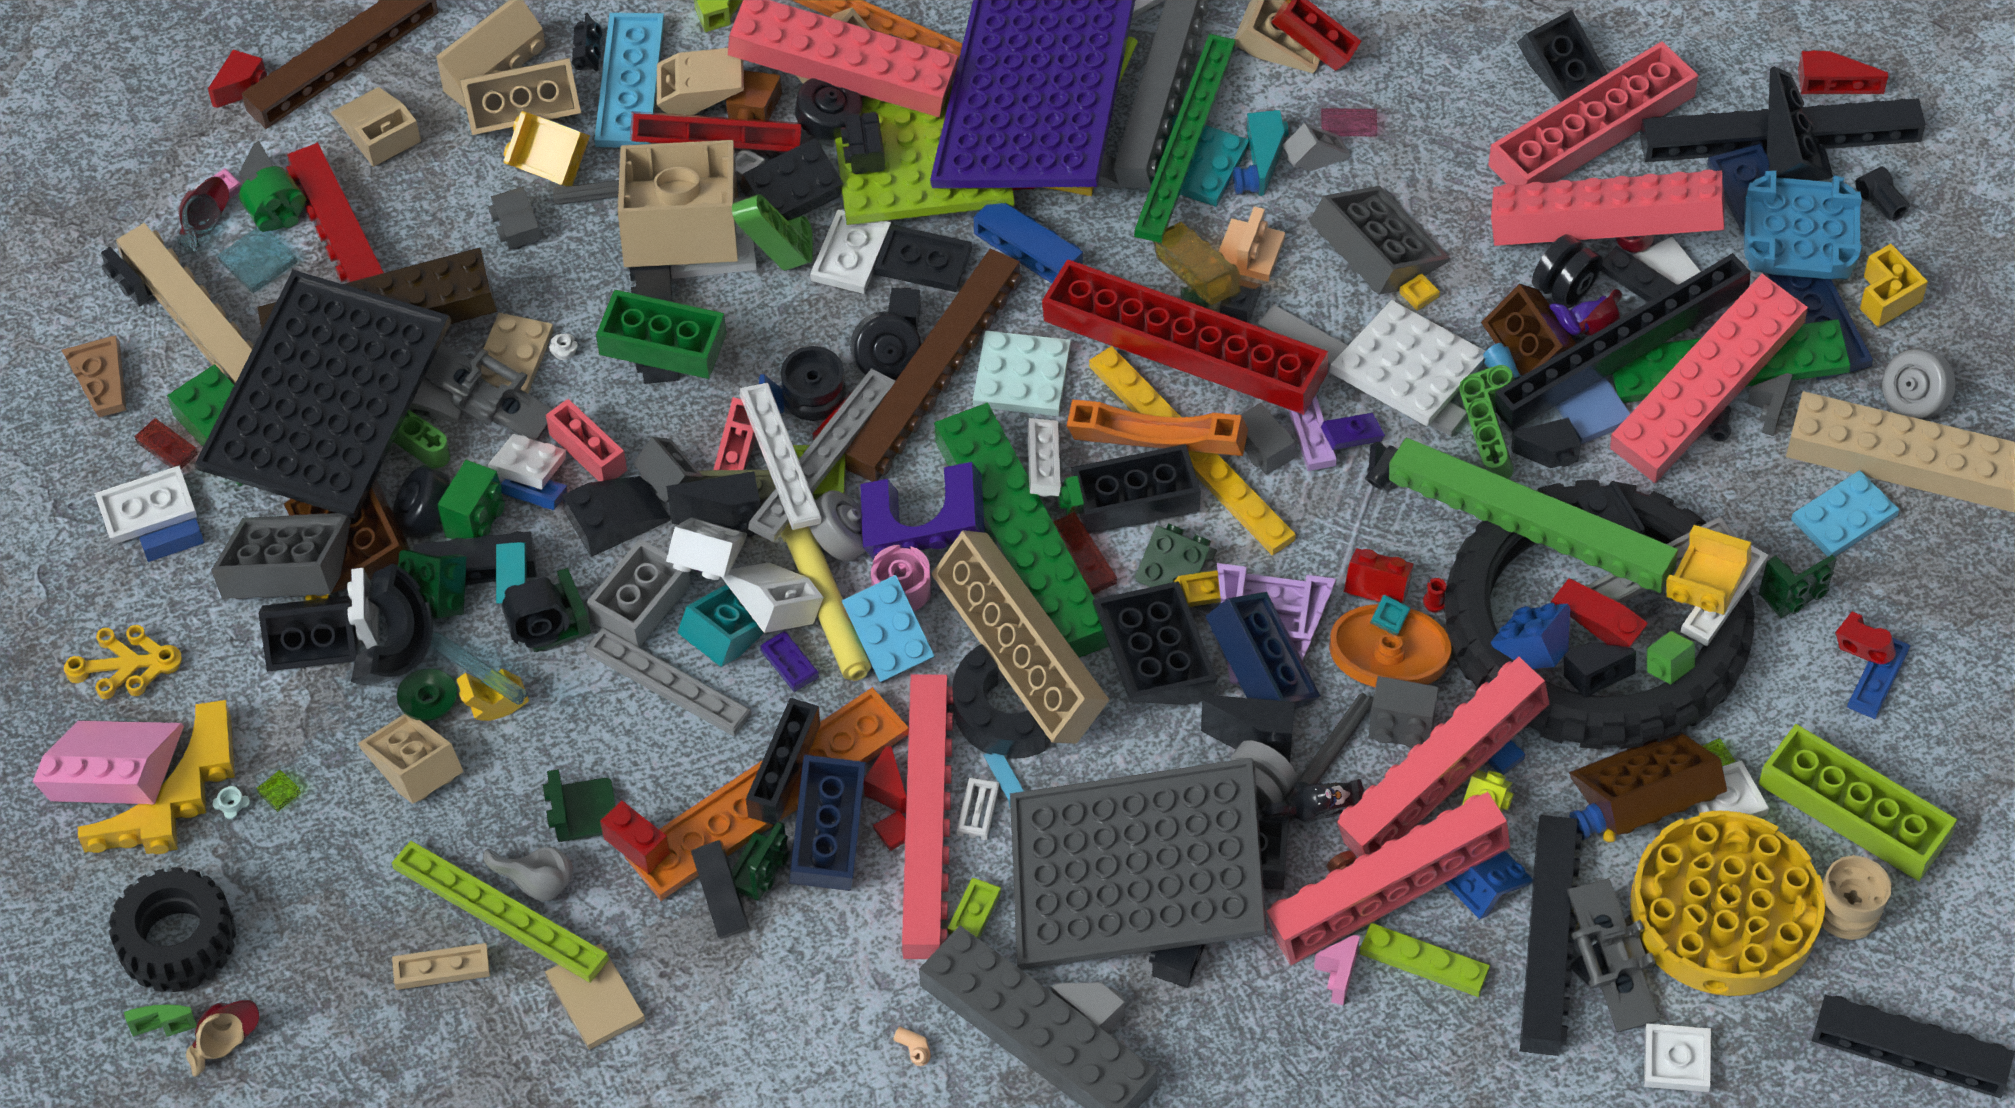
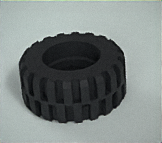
(166, 895)

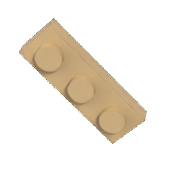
(441, 966)

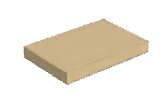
(599, 1007)

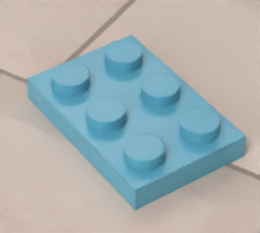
(1845, 514)
(888, 628)

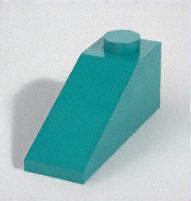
(1266, 141)

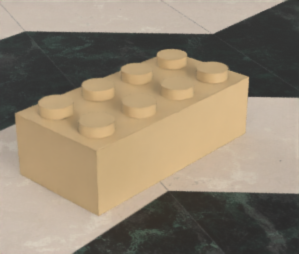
(539, 89)

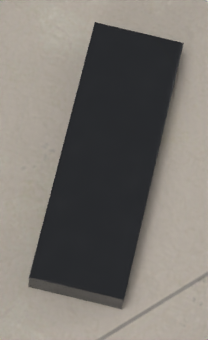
(720, 889)

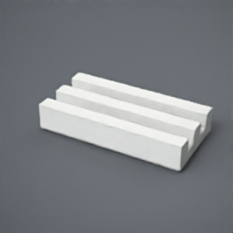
(973, 830)

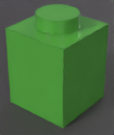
(1670, 657)

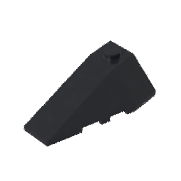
(1790, 139)

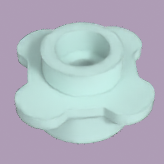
(227, 795)

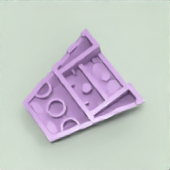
(1296, 601)

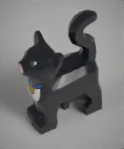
(1318, 800)

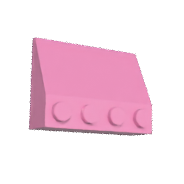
(108, 762)

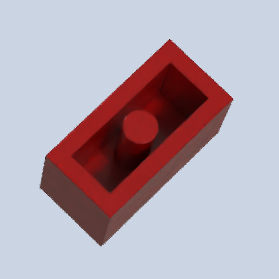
(1377, 575)
(635, 837)

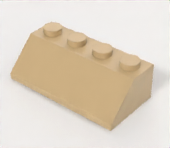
(494, 45)

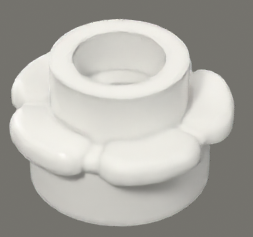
(560, 351)

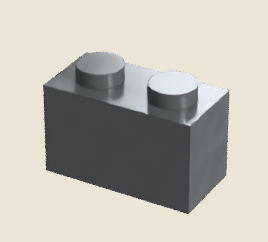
(1267, 441)
(665, 465)

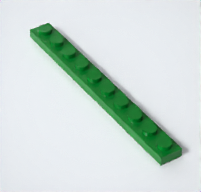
(1184, 139)

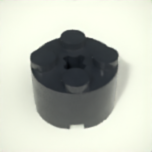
(534, 613)

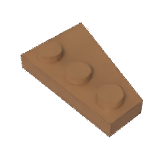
(99, 373)

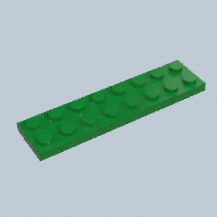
(1811, 352)

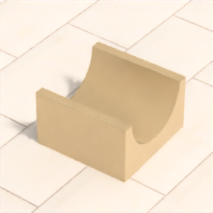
(677, 203)

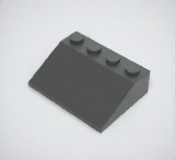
(1376, 238)
(283, 556)

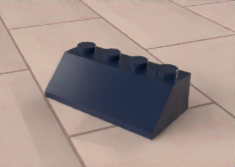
(1261, 650)

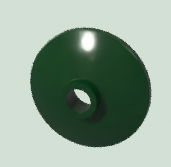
(425, 685)

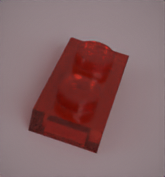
(166, 444)

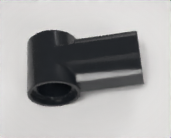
(1879, 188)

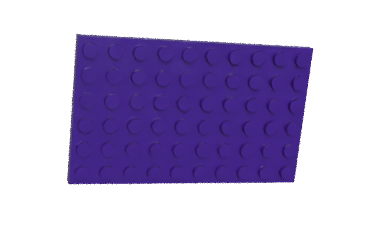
(1033, 94)

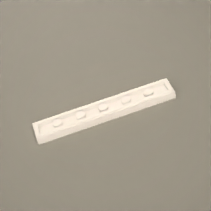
(780, 456)

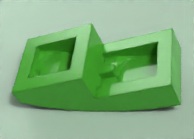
(171, 1017)

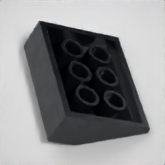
(1156, 645)

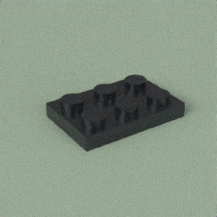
(923, 258)

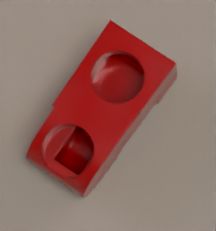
(1864, 641)

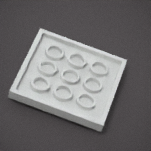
(1408, 362)

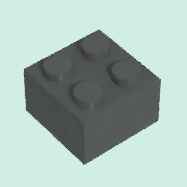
(1402, 712)

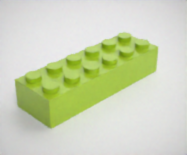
(1857, 802)

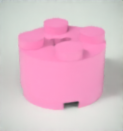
(911, 569)

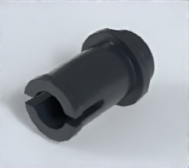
(1719, 428)

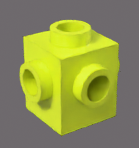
(1494, 784)

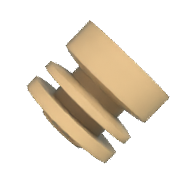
(1854, 897)

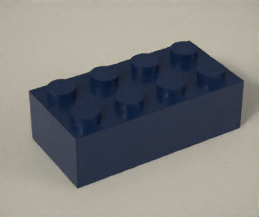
(827, 823)

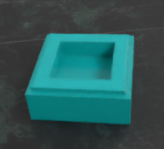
(1390, 615)

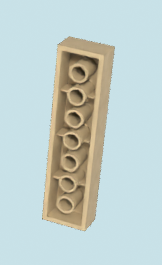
(1904, 451)
(1020, 637)

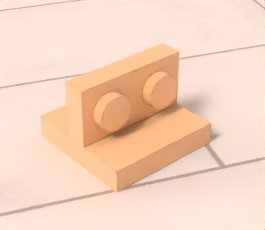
(1252, 245)

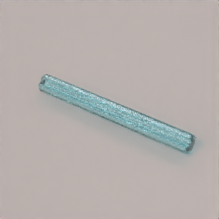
(478, 668)

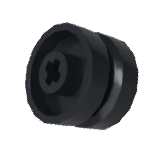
(1567, 271)
(812, 383)

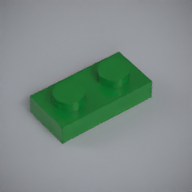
(1070, 495)

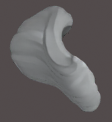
(539, 875)

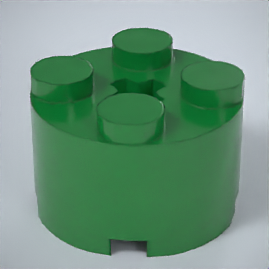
(272, 199)

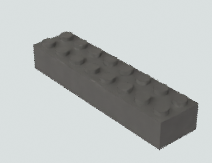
(1036, 1025)

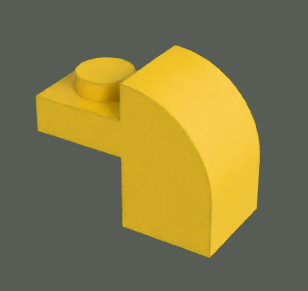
(485, 701)

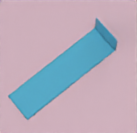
(1003, 774)

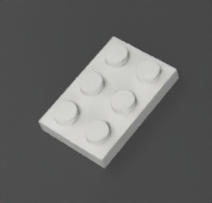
(849, 254)
(145, 505)

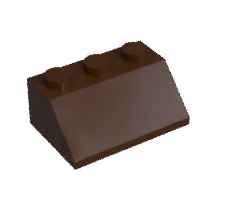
(1527, 328)

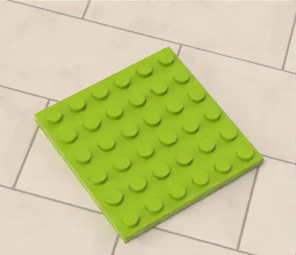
(904, 185)

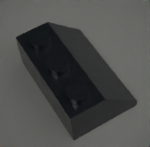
(307, 633)

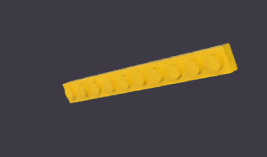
(1208, 467)

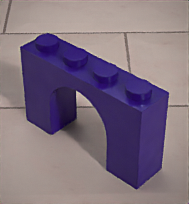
(960, 512)

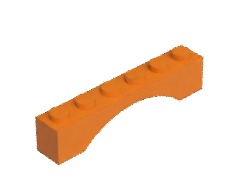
(1205, 433)

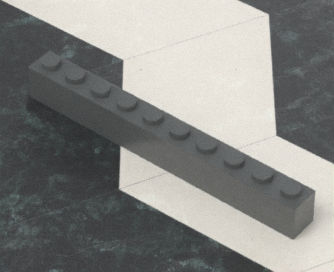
(1159, 92)

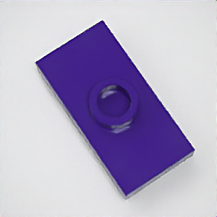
(1352, 431)
(789, 661)

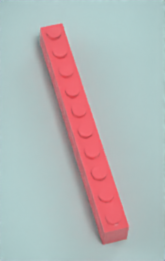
(926, 816)

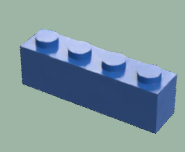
(1025, 240)

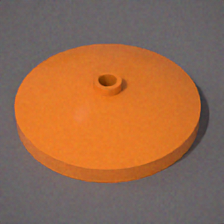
(1366, 651)

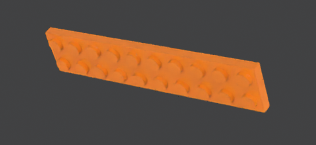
(851, 733)

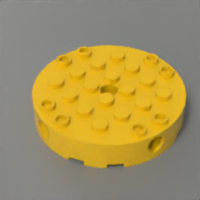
(1717, 861)

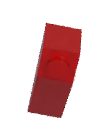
(1835, 74)
(1600, 614)

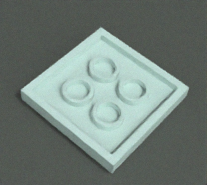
(1022, 373)

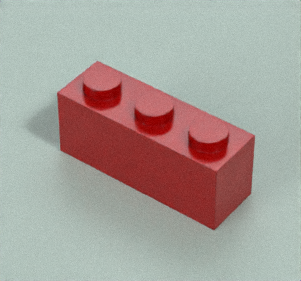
(1316, 32)

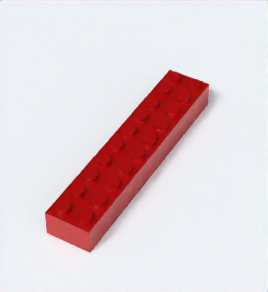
(1185, 336)

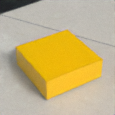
(1419, 292)

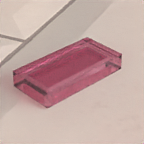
(1349, 121)

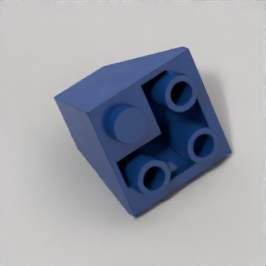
(1536, 635)

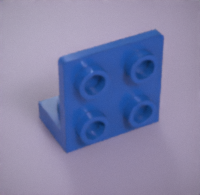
(1486, 882)

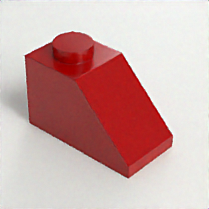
(235, 77)

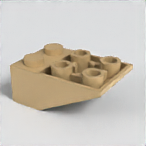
(697, 80)
(378, 125)

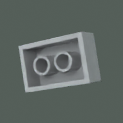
(637, 593)

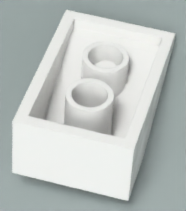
(705, 548)

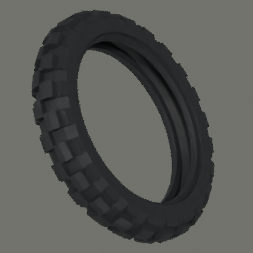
(1594, 719)

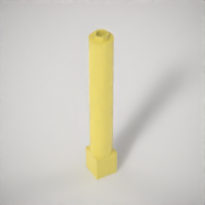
(832, 613)

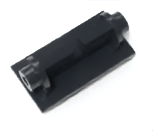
(587, 35)

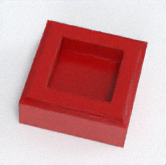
(892, 830)

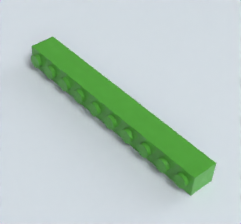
(1533, 515)

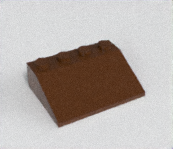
(372, 537)
(1651, 782)

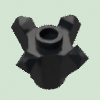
(1379, 465)

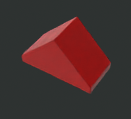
(884, 782)

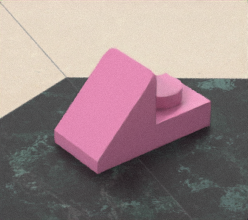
(1339, 962)

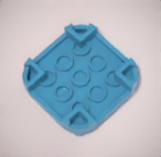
(1802, 227)

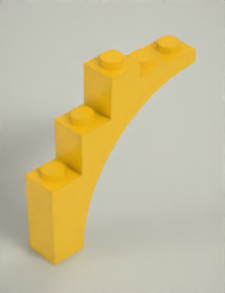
(181, 795)

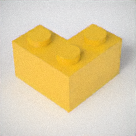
(1893, 287)

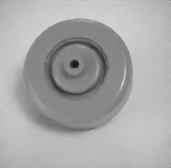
(1918, 384)
(840, 526)

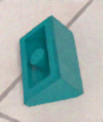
(510, 567)

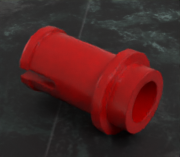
(1435, 597)

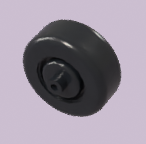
(823, 108)
(884, 343)
(418, 501)

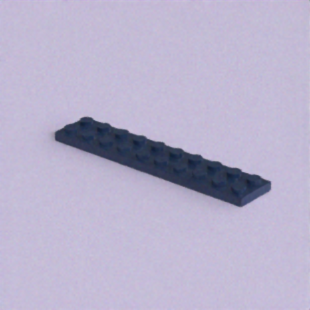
(1817, 294)

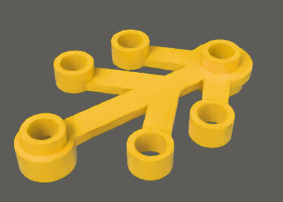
(126, 663)

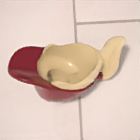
(221, 1031)

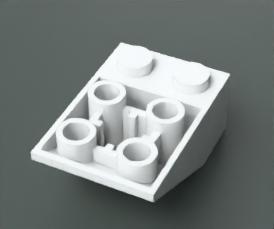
(775, 596)

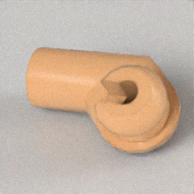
(917, 1045)

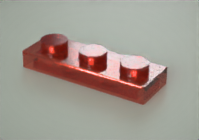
(1085, 553)

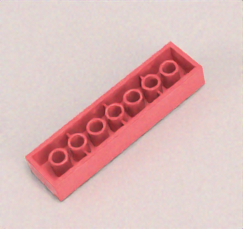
(843, 55)
(1594, 118)
(1608, 207)
(1708, 378)
(1445, 759)
(1388, 877)

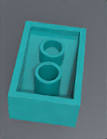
(719, 626)

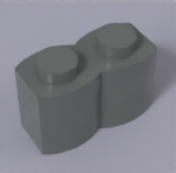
(515, 218)

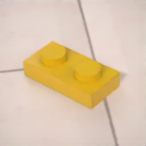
(1200, 588)

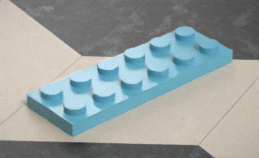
(628, 75)

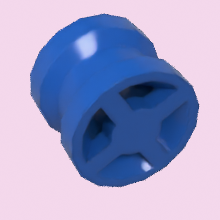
(1246, 179)
(1589, 820)

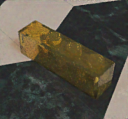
(1198, 264)

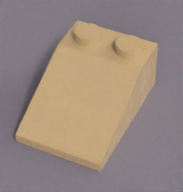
(1268, 42)
(412, 757)

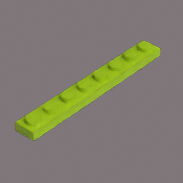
(500, 911)

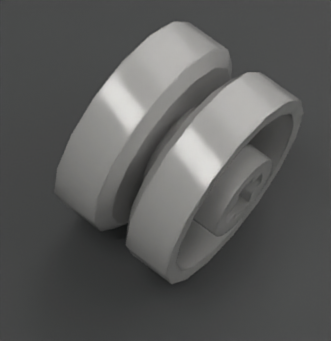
(1272, 771)

